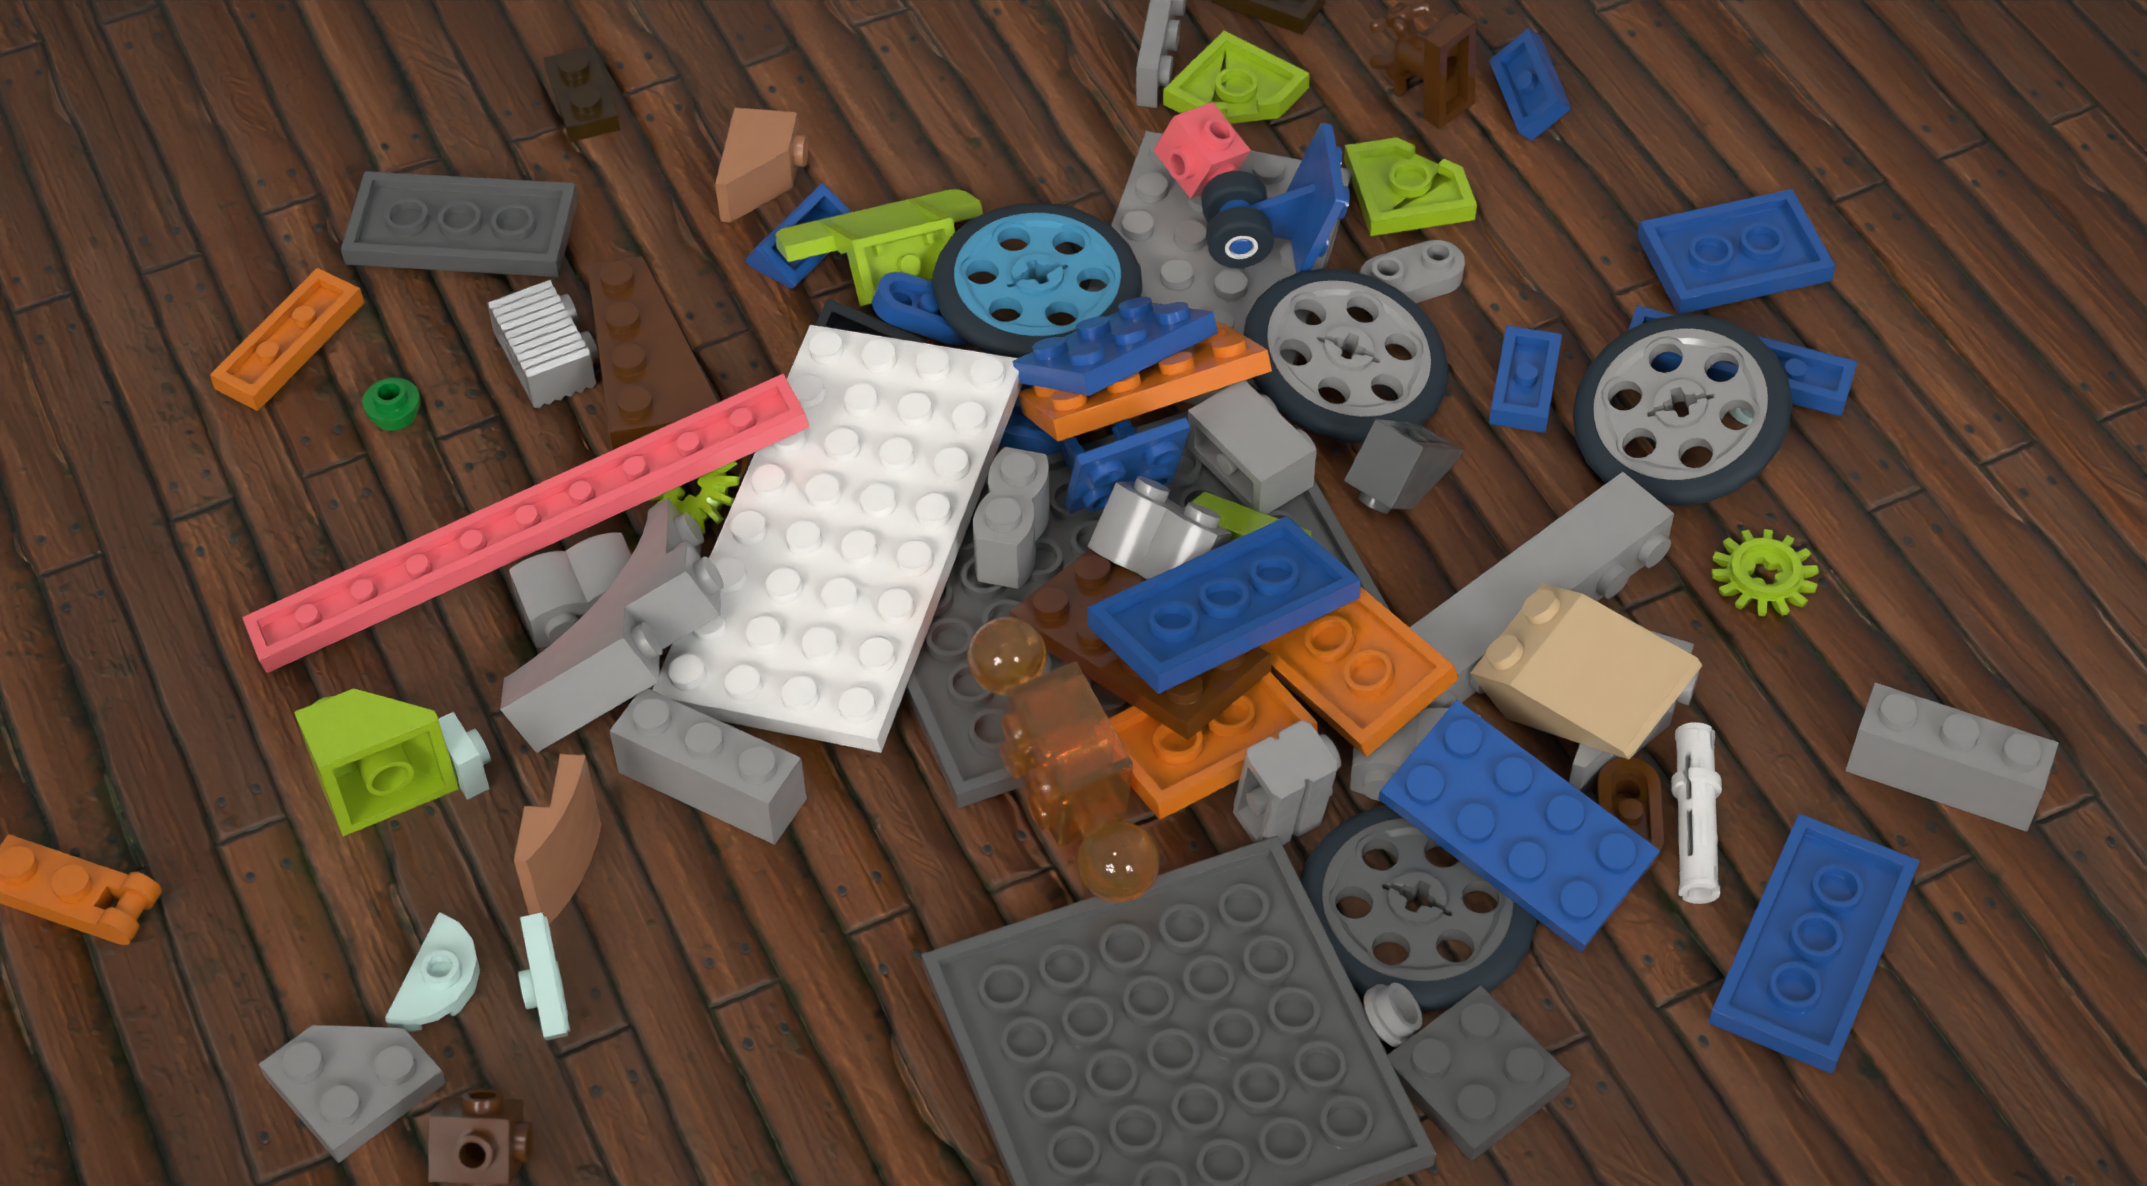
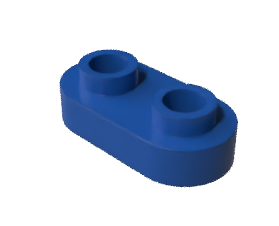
(910, 305)

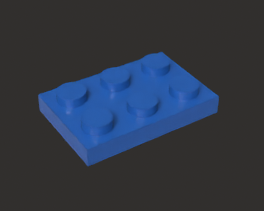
(1735, 251)
(1114, 346)

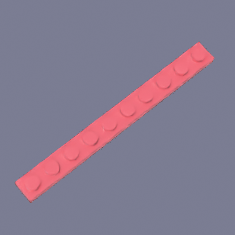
(524, 523)

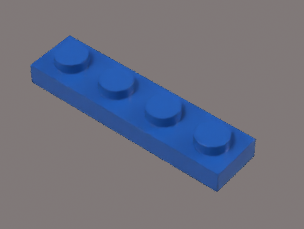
(1814, 377)

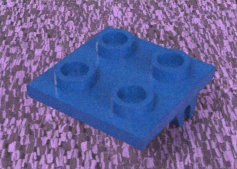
(1134, 454)

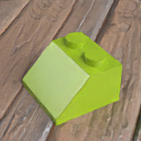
(375, 756)

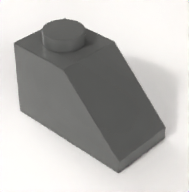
(1400, 464)

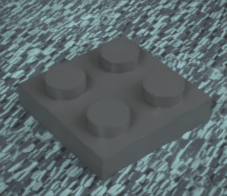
(1477, 1073)

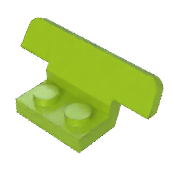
(884, 238)

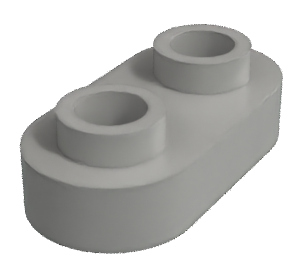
(1420, 269)

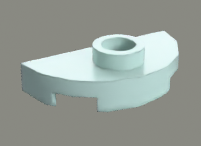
(439, 978)
(542, 982)

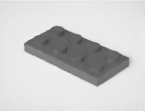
(460, 224)

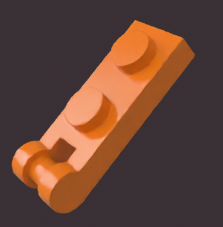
(73, 890)

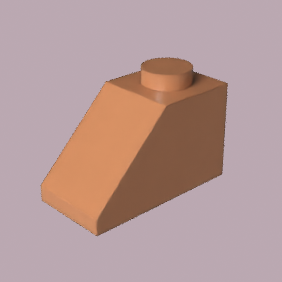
(758, 160)

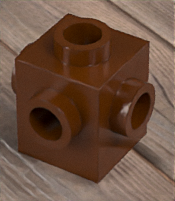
(478, 1139)

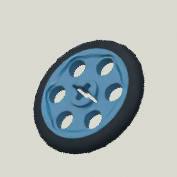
(1043, 227)

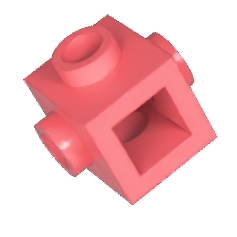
(1200, 147)

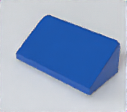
(767, 258)

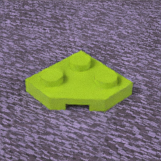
(1239, 80)
(1406, 190)

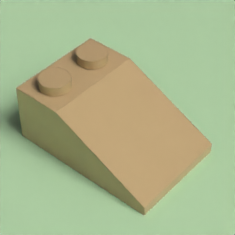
(1583, 672)

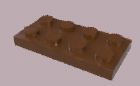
(1060, 617)

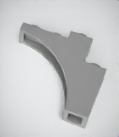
(619, 640)

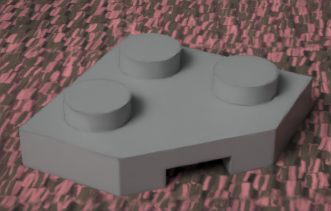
(351, 1081)

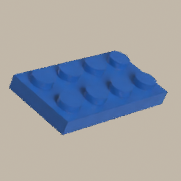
(1222, 604)
(1519, 825)
(1814, 943)

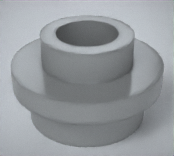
(1392, 1013)

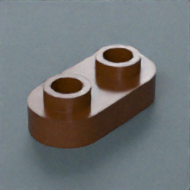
(1640, 814)

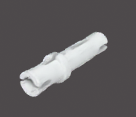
(1696, 788)

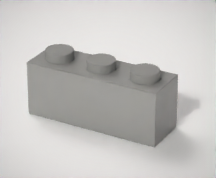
(1952, 757)
(709, 765)

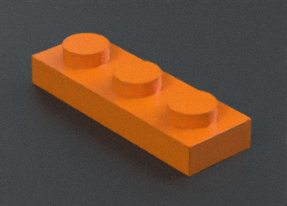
(287, 339)

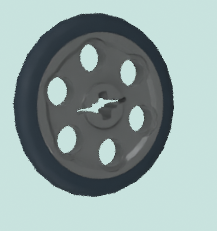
(1338, 871)

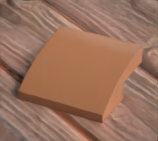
(558, 840)

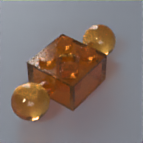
(1066, 758)

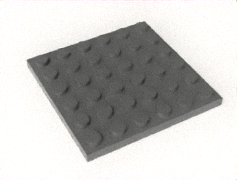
(1178, 1039)

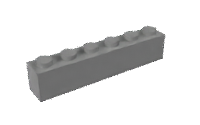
(1583, 551)

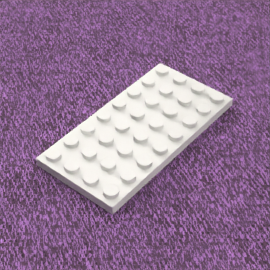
(845, 538)

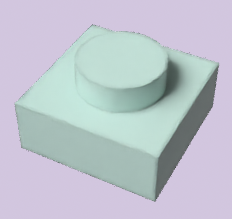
(467, 755)

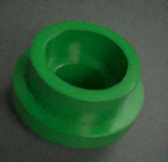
(391, 403)

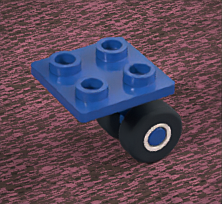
(1246, 222)

